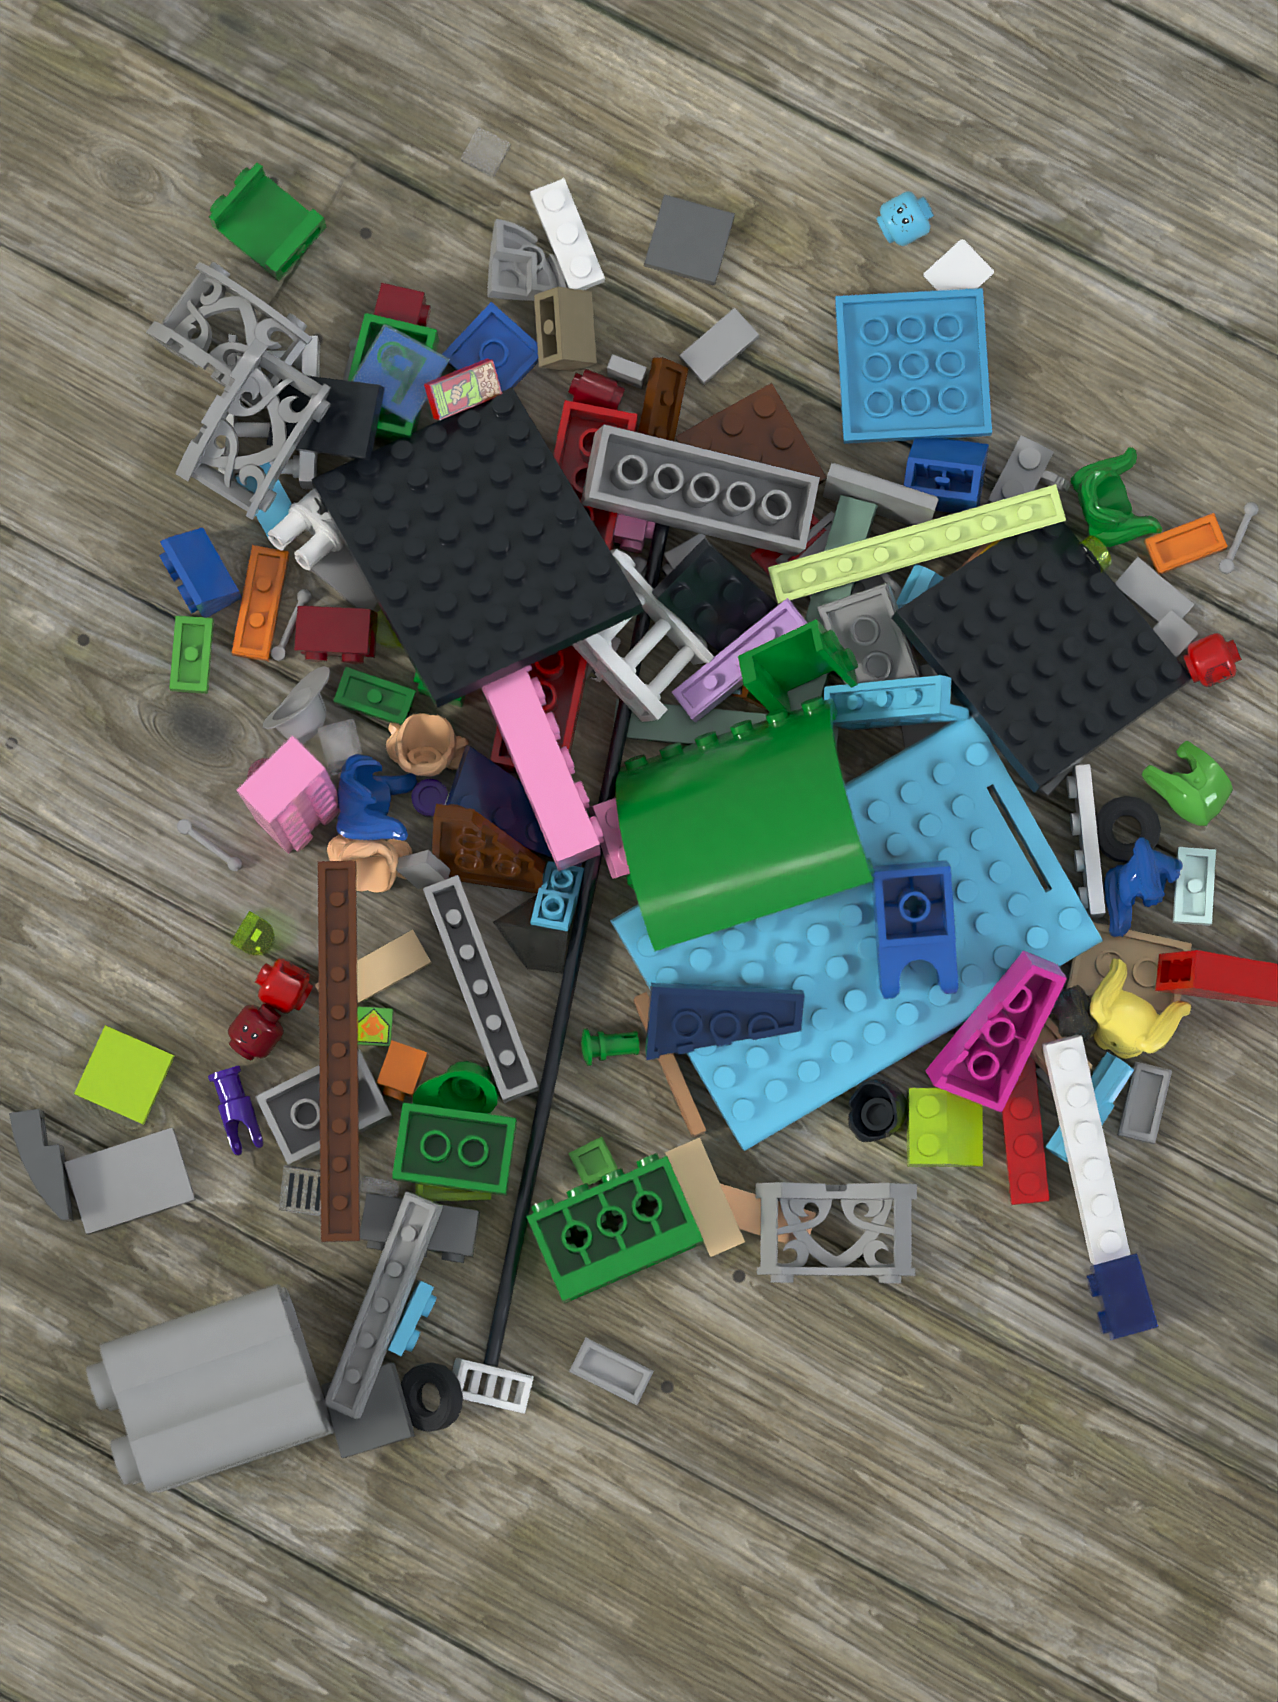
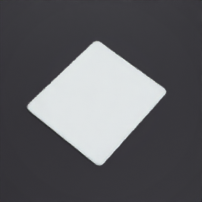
(959, 269)

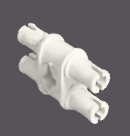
(311, 517)

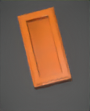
(1185, 544)

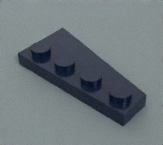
(499, 798)
(705, 1015)

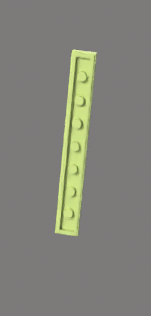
(917, 543)

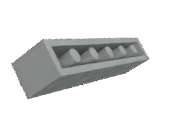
(481, 989)

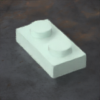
(1195, 886)

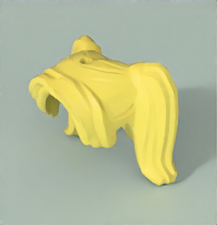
(1128, 1022)

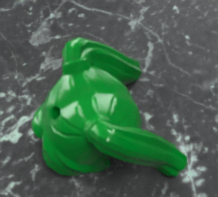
(1106, 501)

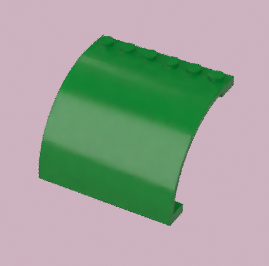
(739, 824)

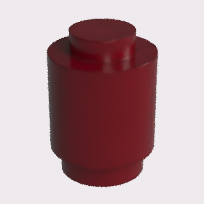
(596, 390)

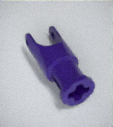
(235, 1107)

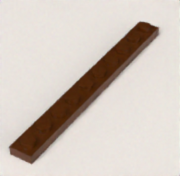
(338, 1051)

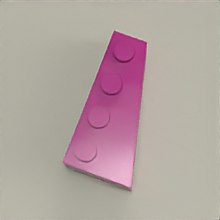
(1000, 1034)

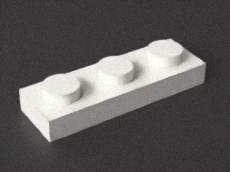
(567, 235)

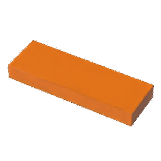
(260, 603)

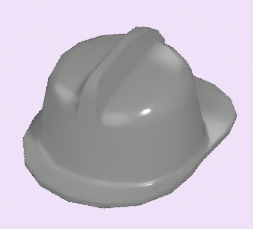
(302, 709)

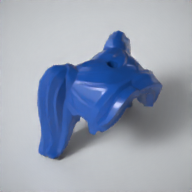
(367, 798)
(1140, 877)

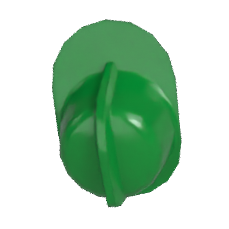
(461, 1087)

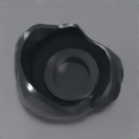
(876, 1110)

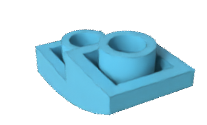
(557, 897)

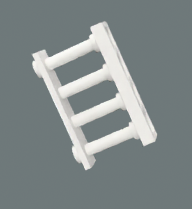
(300, 466)
(620, 671)

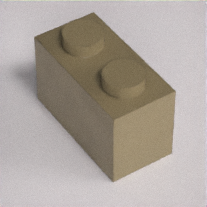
(565, 329)

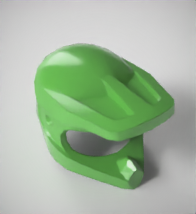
(1195, 795)

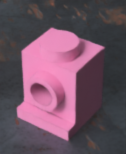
(631, 533)

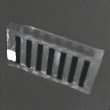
(300, 1190)

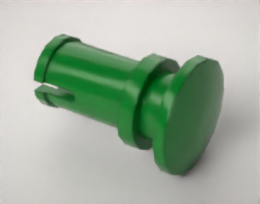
(608, 1045)

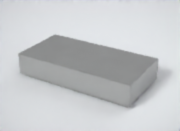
(719, 346)
(1152, 592)
(1144, 1102)
(611, 1371)

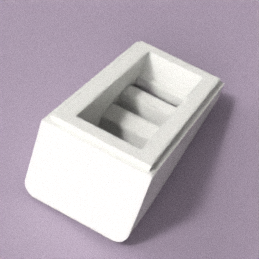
(522, 1392)

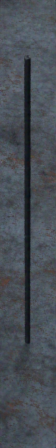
(566, 992)

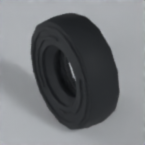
(1131, 807)
(449, 1391)

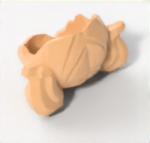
(425, 745)
(374, 860)

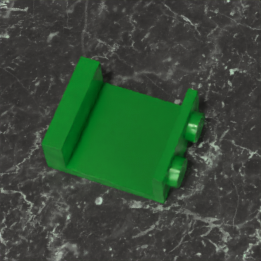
(266, 222)
(793, 661)

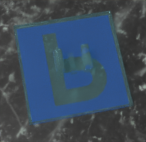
(403, 369)

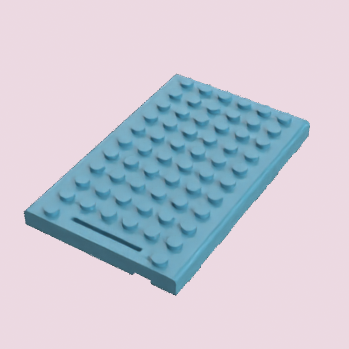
(906, 810)

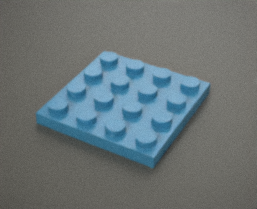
(913, 365)

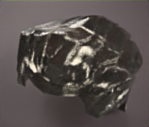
(1073, 1012)

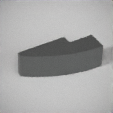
(43, 1161)

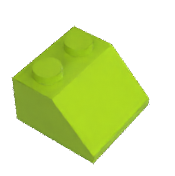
(943, 1129)

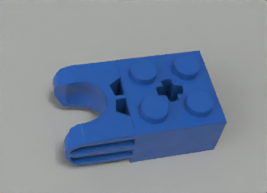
(919, 934)

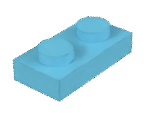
(419, 1304)

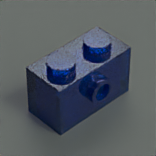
(1122, 1297)

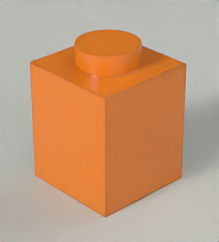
(401, 1070)

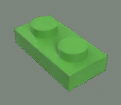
(191, 654)

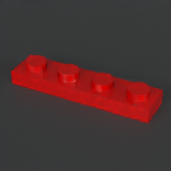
(1025, 1141)

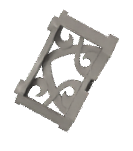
(180, 323)
(248, 377)
(792, 1201)

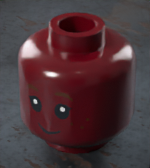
(255, 1031)

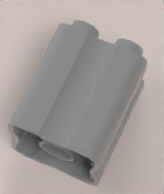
(210, 1390)

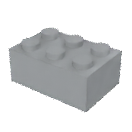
(295, 1111)

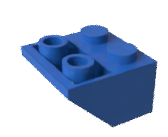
(949, 471)
(205, 579)

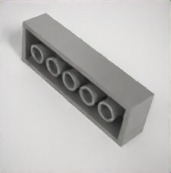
(699, 490)

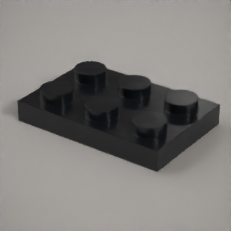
(713, 596)

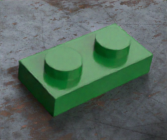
(374, 696)

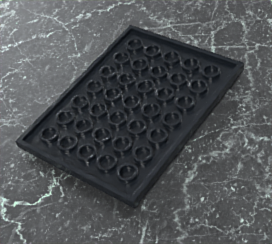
(476, 547)

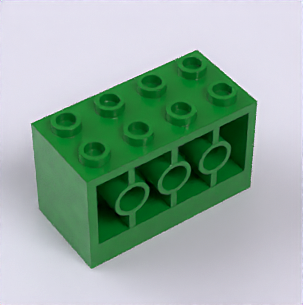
(615, 1255)

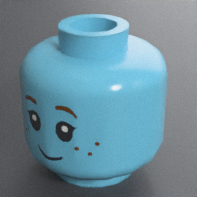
(905, 218)

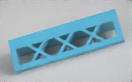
(894, 703)

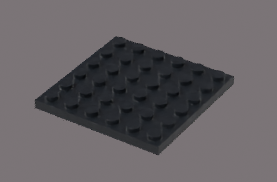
(1042, 650)

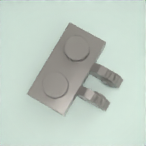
(1025, 470)

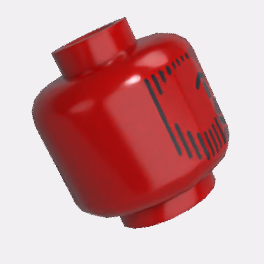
(1212, 659)
(283, 985)

